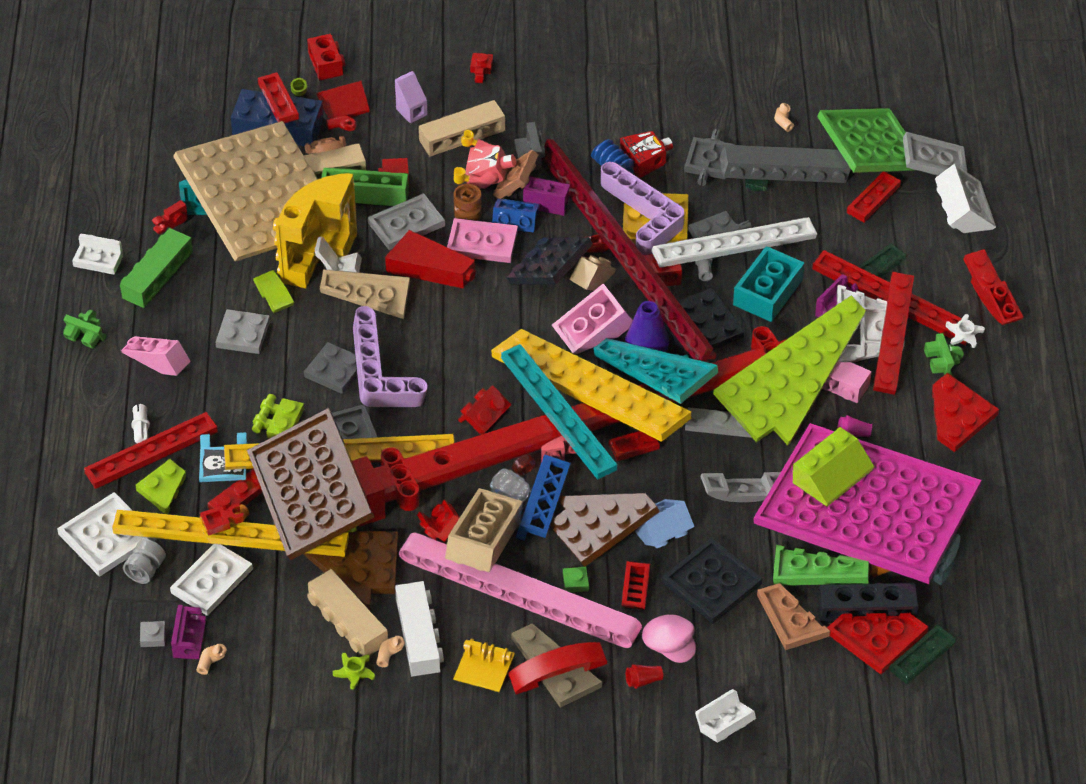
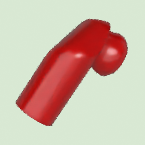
(343, 122)

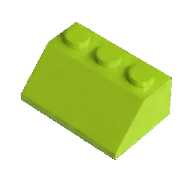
(832, 467)

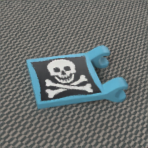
(213, 462)

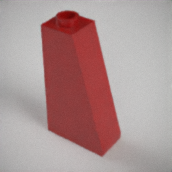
(429, 261)

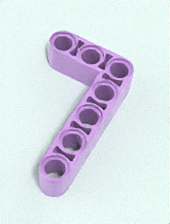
(664, 214)
(373, 388)

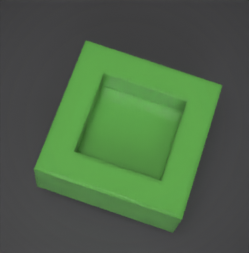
(575, 579)

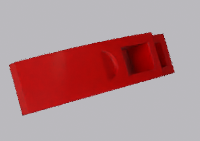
(990, 289)

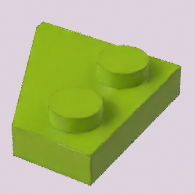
(162, 485)

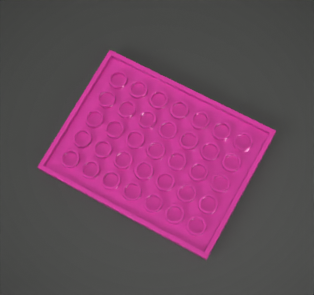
(892, 517)

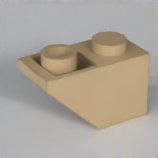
(592, 272)

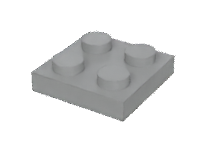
(242, 331)

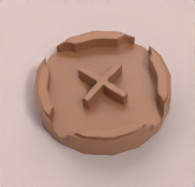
(325, 145)

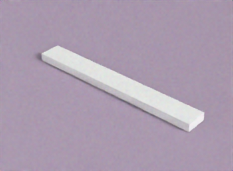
(734, 242)

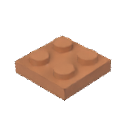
(517, 175)

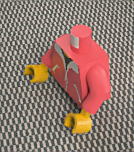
(485, 163)

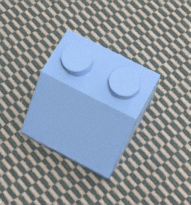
(670, 522)

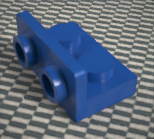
(516, 213)

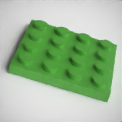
(867, 138)

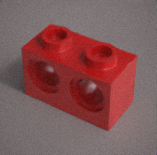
(325, 56)

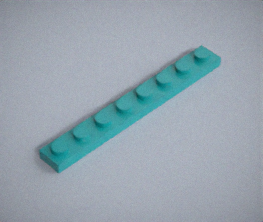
(559, 411)

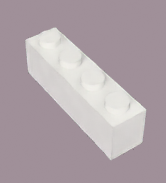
(418, 628)

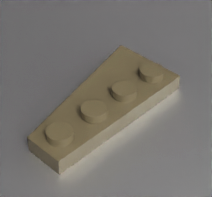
(563, 687)

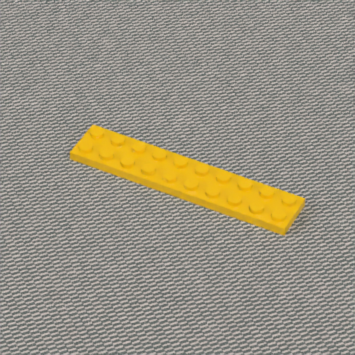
(600, 387)

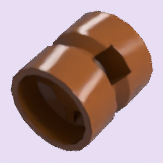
(467, 202)

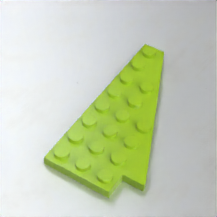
(787, 380)

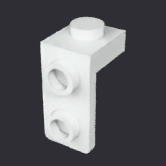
(346, 263)

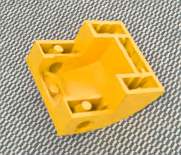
(314, 211)

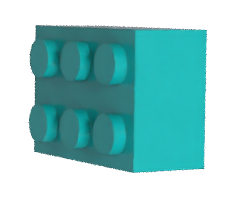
(768, 283)

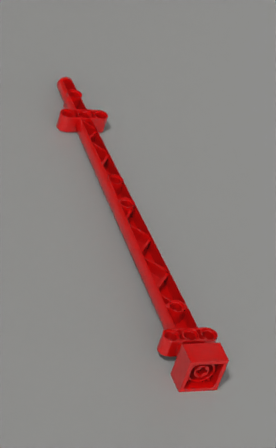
(404, 478)

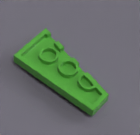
(820, 569)

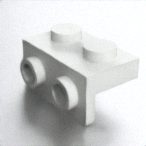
(98, 254)
(724, 716)

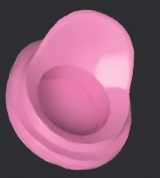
(671, 637)

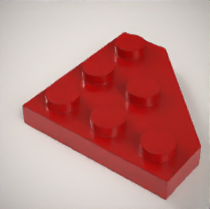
(959, 412)
(877, 637)

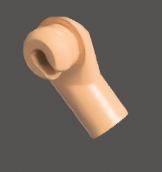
(781, 117)
(388, 649)
(209, 656)

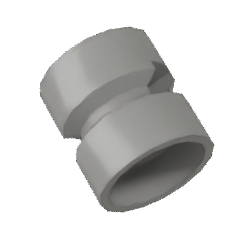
(144, 561)

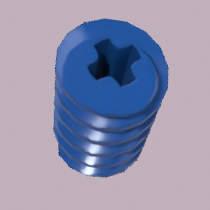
(610, 152)

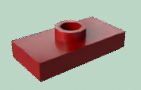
(632, 445)

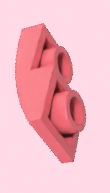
(557, 448)

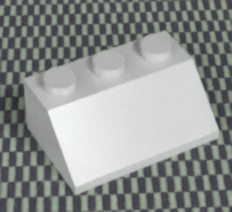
(964, 201)

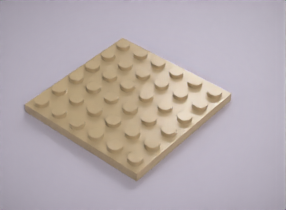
(246, 184)

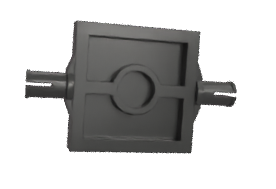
(705, 157)
(715, 225)

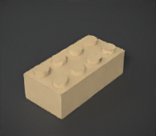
(483, 530)

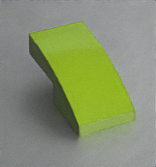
(274, 291)

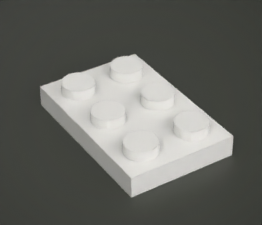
(211, 578)

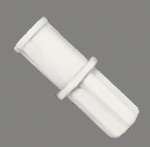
(140, 423)

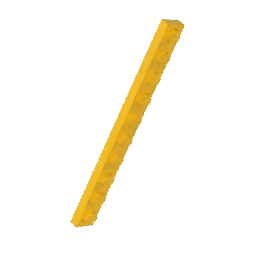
(237, 456)
(192, 529)

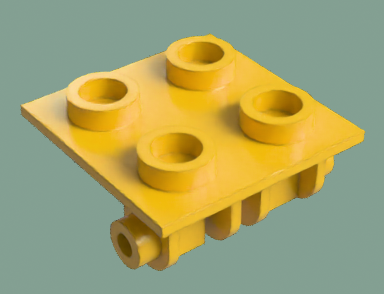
(484, 665)

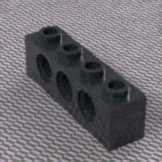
(866, 598)

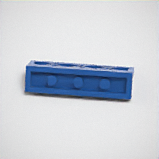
(535, 497)

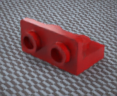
(441, 522)

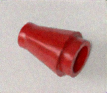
(642, 675)

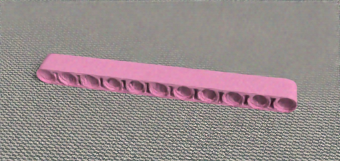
(525, 592)

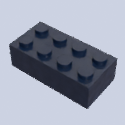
(254, 112)

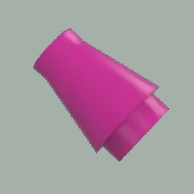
(855, 426)

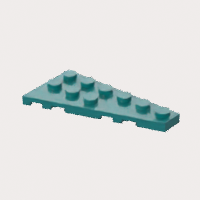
(665, 372)

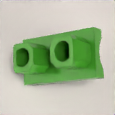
(87, 326)
(946, 355)

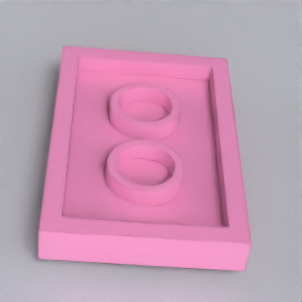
(483, 240)

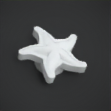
(964, 331)

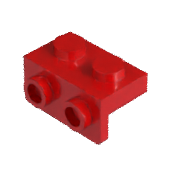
(485, 410)

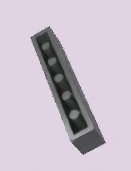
(784, 164)

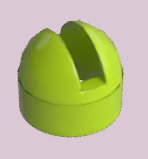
(299, 87)

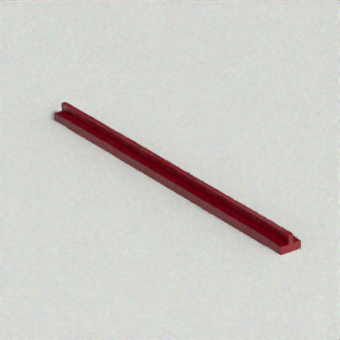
(628, 254)

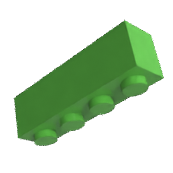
(376, 186)
(156, 267)

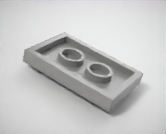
(932, 154)
(414, 215)

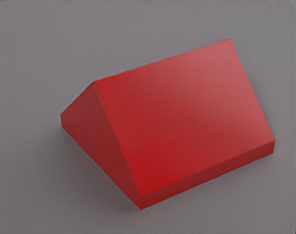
(344, 100)

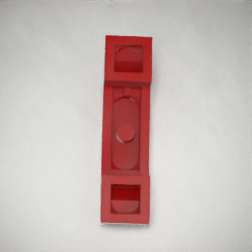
(556, 662)

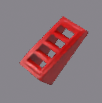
(640, 569)

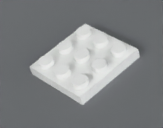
(93, 538)

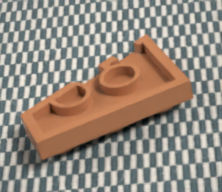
(789, 619)

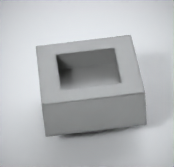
(152, 634)

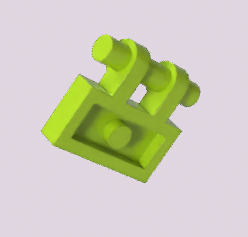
(285, 415)

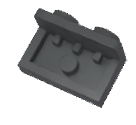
(531, 142)

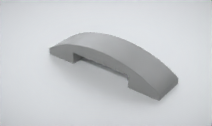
(738, 489)

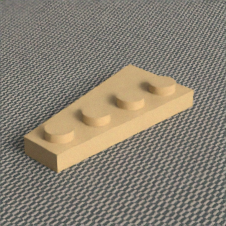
(378, 292)

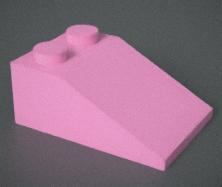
(593, 321)

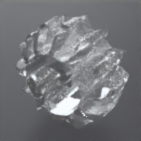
(510, 485)

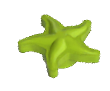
(354, 669)

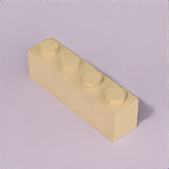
(447, 131)
(342, 158)
(347, 613)

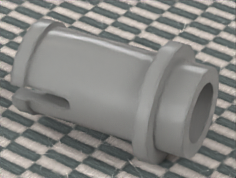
(704, 269)

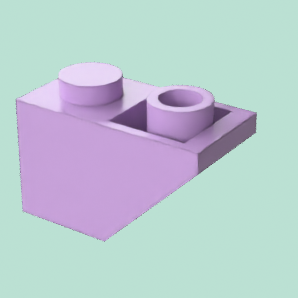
(410, 97)

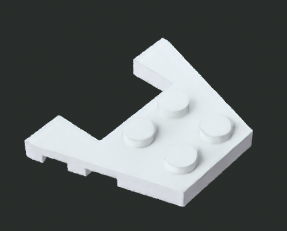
(870, 326)

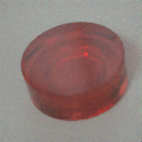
(523, 465)

